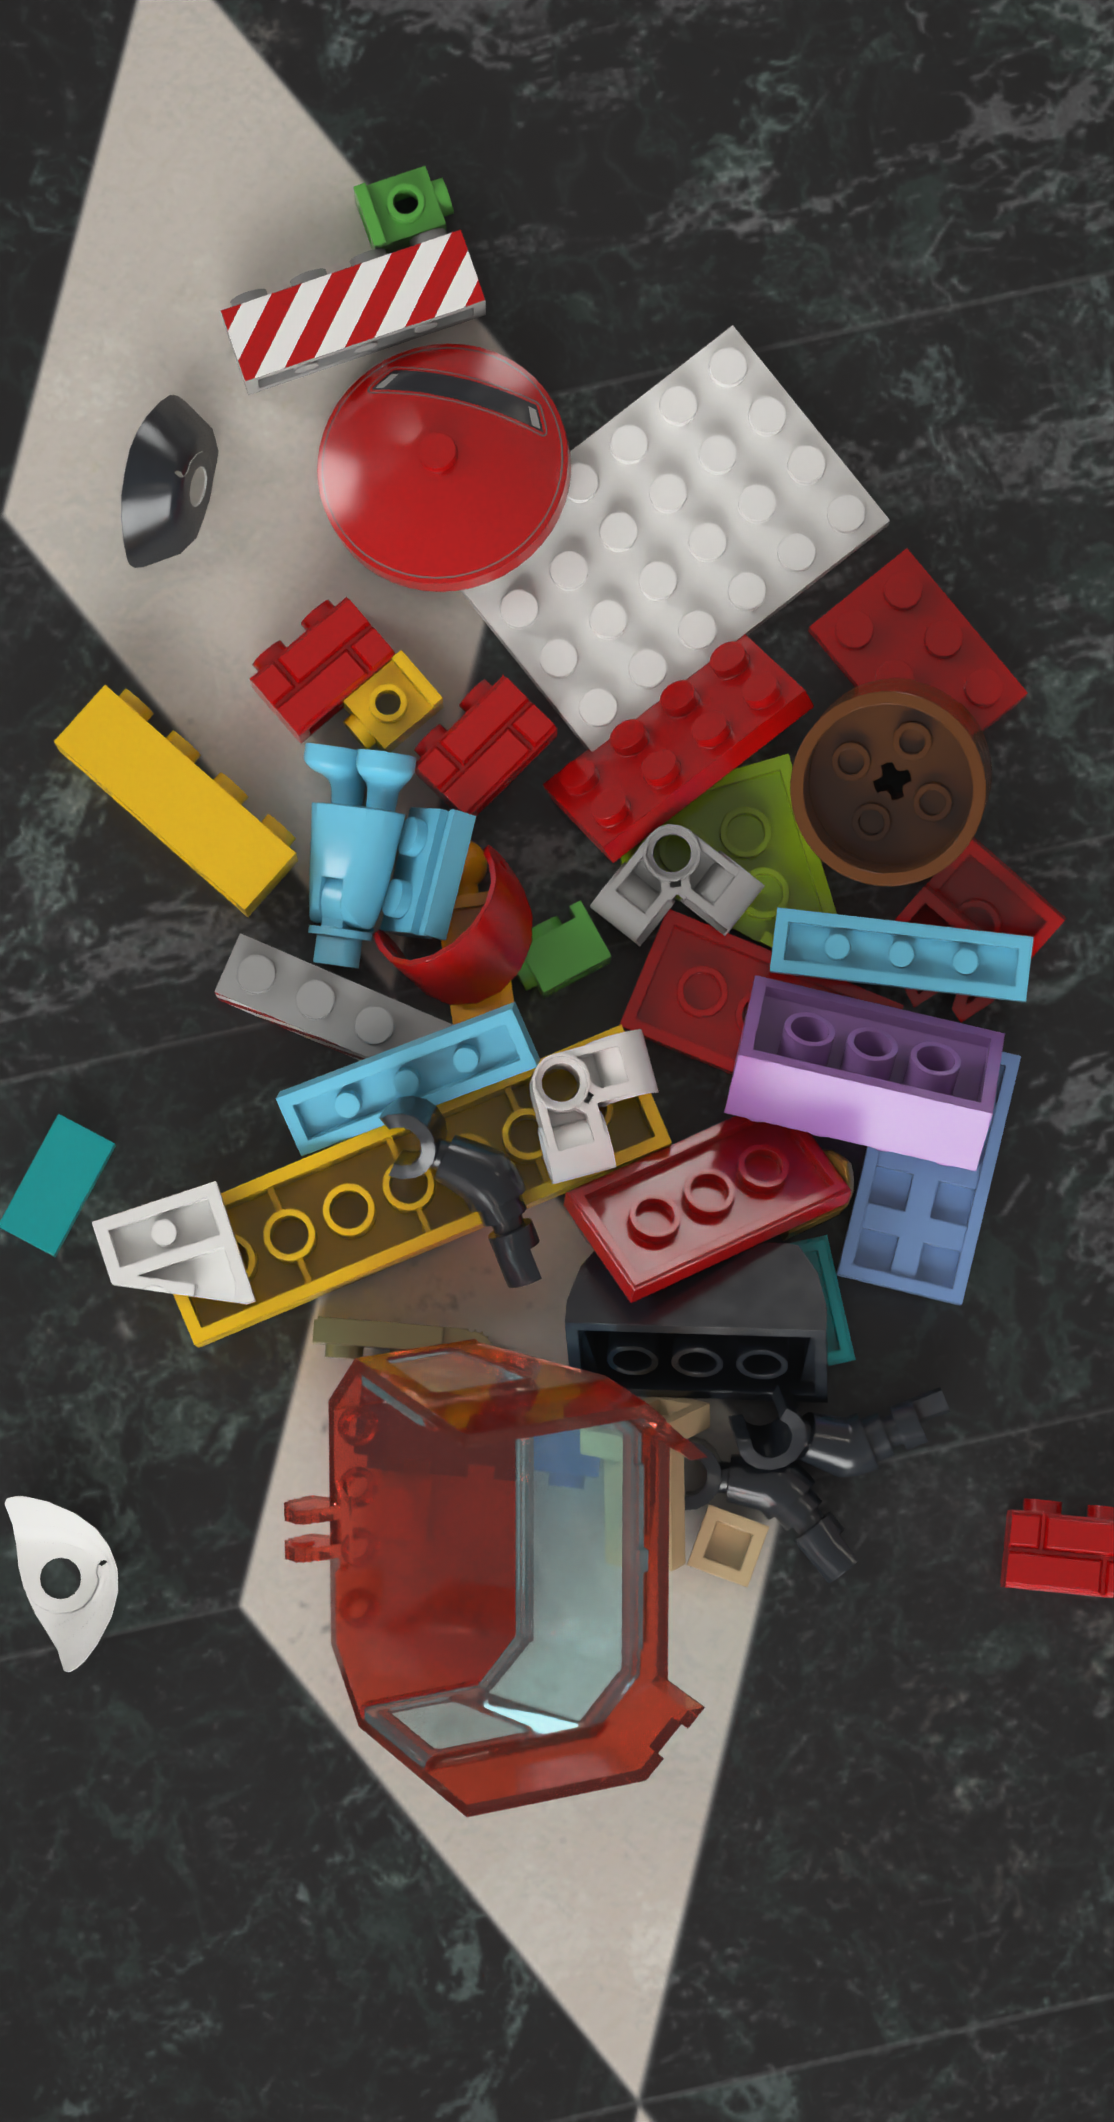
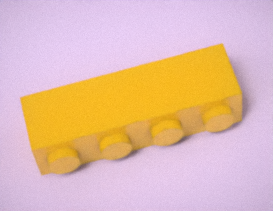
(177, 800)

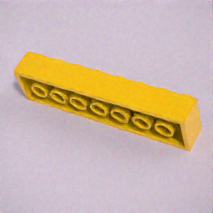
(346, 1219)

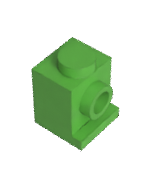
(394, 230)
(563, 952)

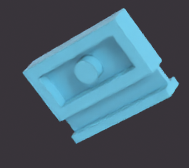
(427, 873)

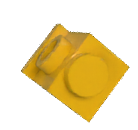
(417, 698)

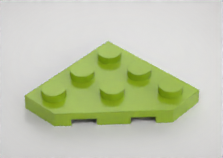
(754, 825)

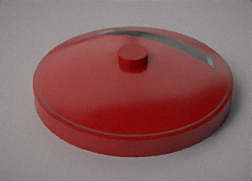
(444, 467)

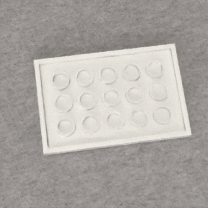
(675, 538)

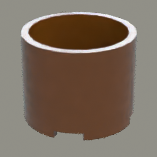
(867, 826)

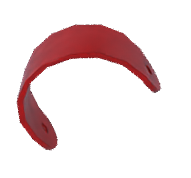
(485, 954)

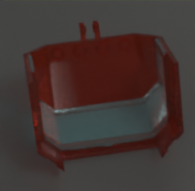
(499, 1571)

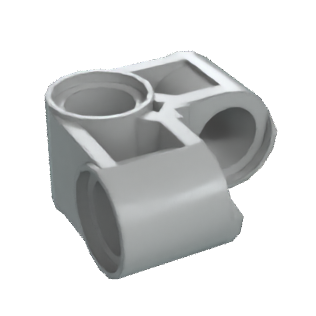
(644, 893)

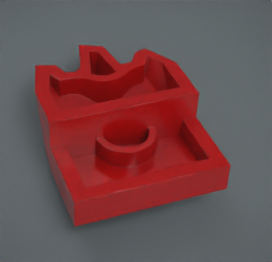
(981, 896)

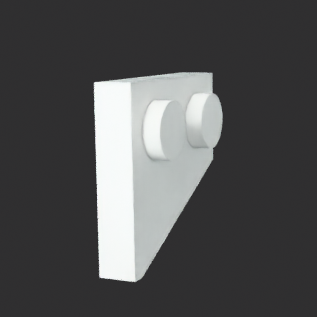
(176, 1247)

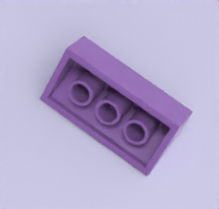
(865, 1073)

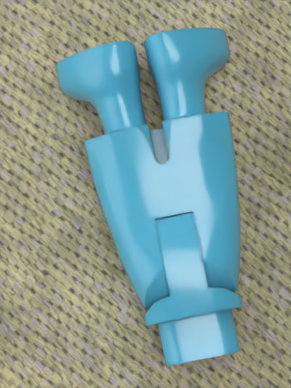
(352, 846)

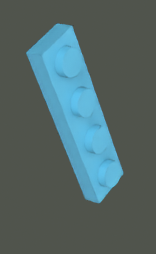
(901, 954)
(430, 1068)

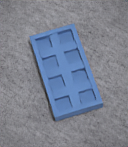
(921, 1220)

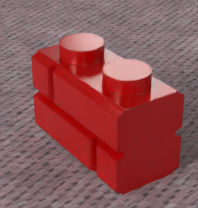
(319, 668)
(484, 747)
(1059, 1550)

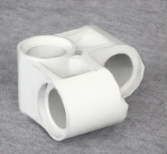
(575, 1131)

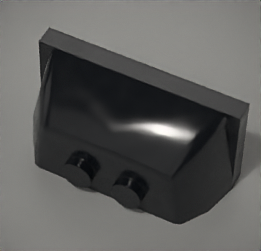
(709, 1335)

